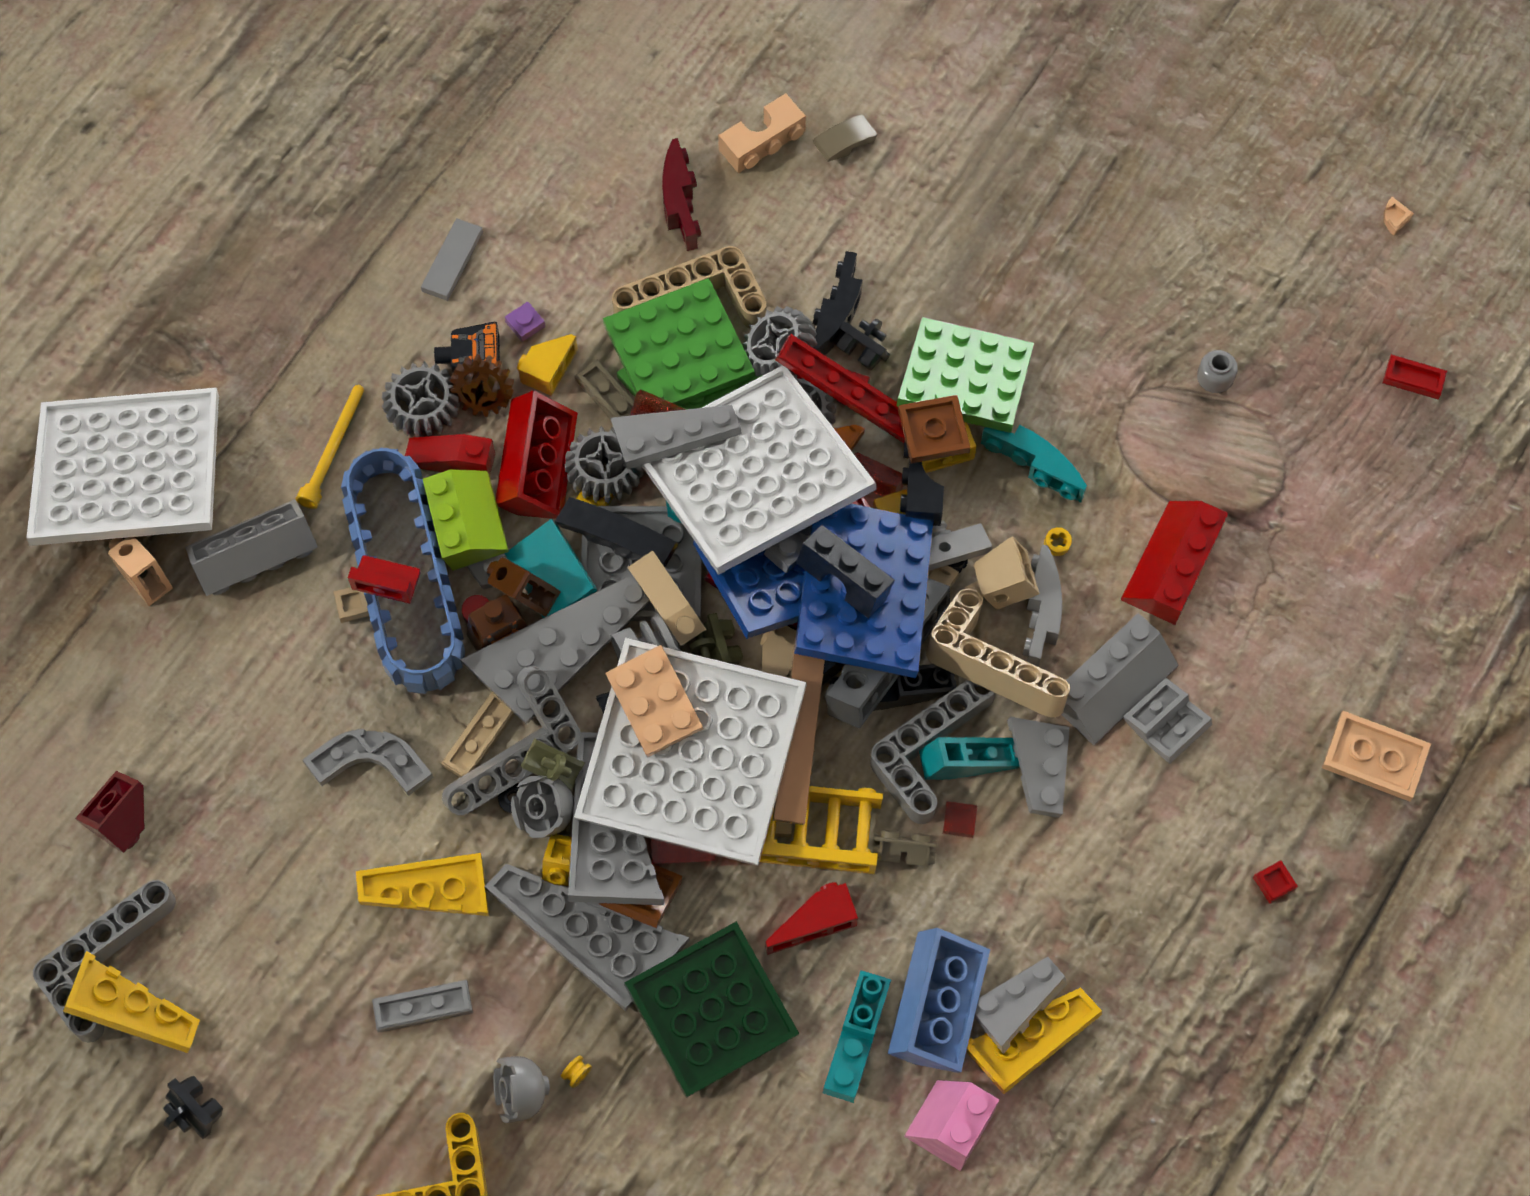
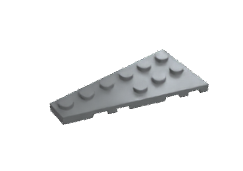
(557, 644)
(607, 861)
(589, 936)

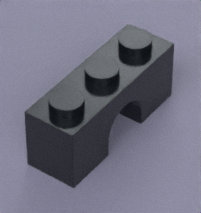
(864, 582)

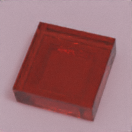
(959, 819)

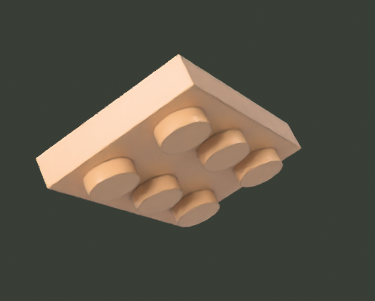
(654, 701)
(1376, 756)

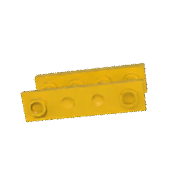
(829, 855)

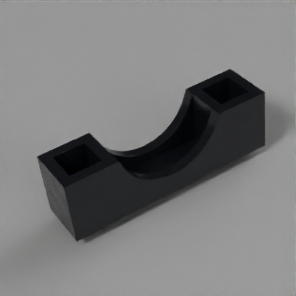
(923, 495)

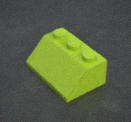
(465, 517)

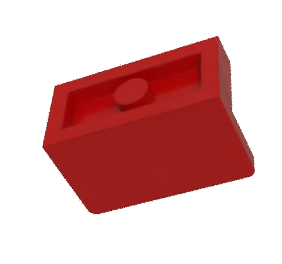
(384, 579)

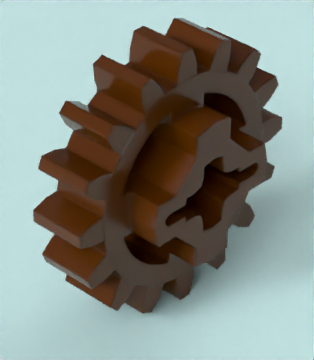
(496, 384)

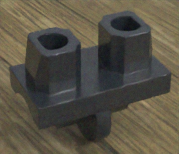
(873, 351)
(186, 1112)

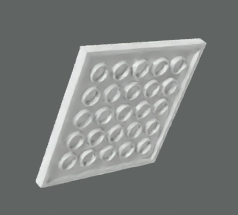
(124, 467)
(766, 481)
(710, 787)

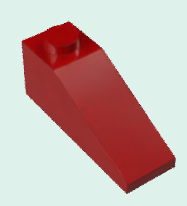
(452, 452)
(820, 916)

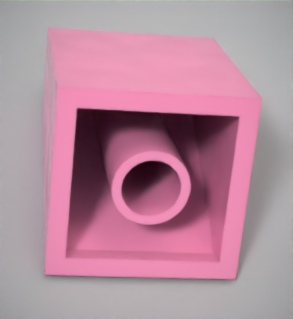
(952, 1120)

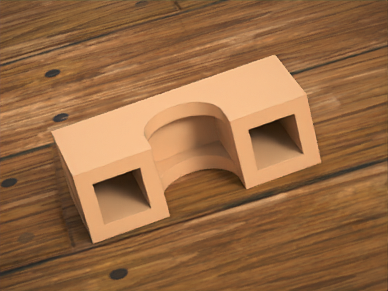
(746, 147)

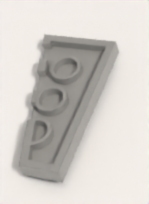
(665, 434)

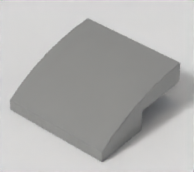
(1167, 720)

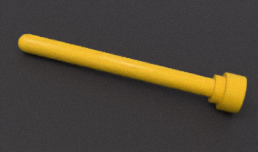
(310, 494)

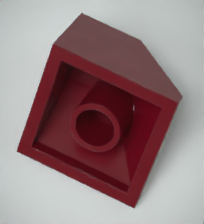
(116, 812)

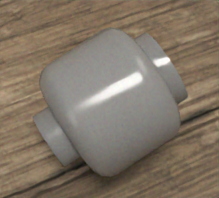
(1217, 371)

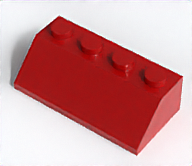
(534, 457)
(1174, 558)

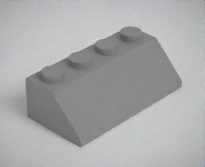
(251, 548)
(1117, 678)

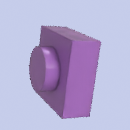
(525, 321)

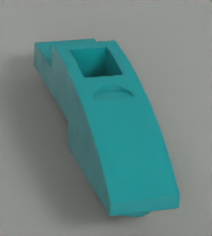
(1046, 462)
(856, 1036)

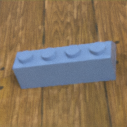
(939, 1000)

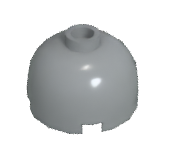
(542, 806)
(519, 1088)

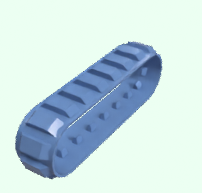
(361, 470)

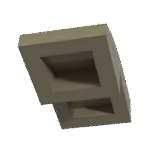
(843, 137)

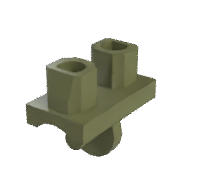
(712, 641)
(552, 762)

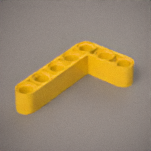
(457, 1149)

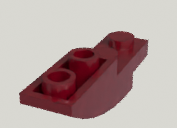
(678, 193)

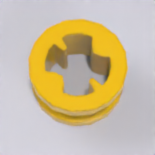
(1056, 533)
(576, 1071)

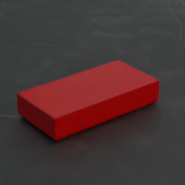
(1414, 377)

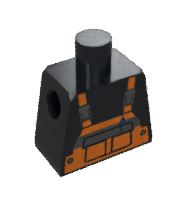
(469, 341)

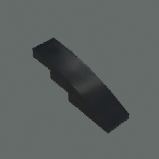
(614, 531)

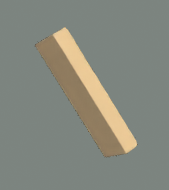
(478, 737)

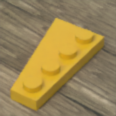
(430, 885)
(118, 1003)
(1044, 1037)

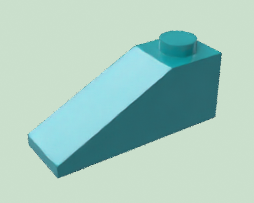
(966, 757)

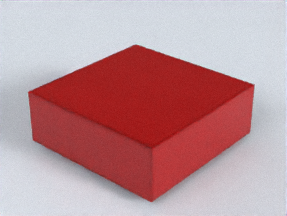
(1275, 881)

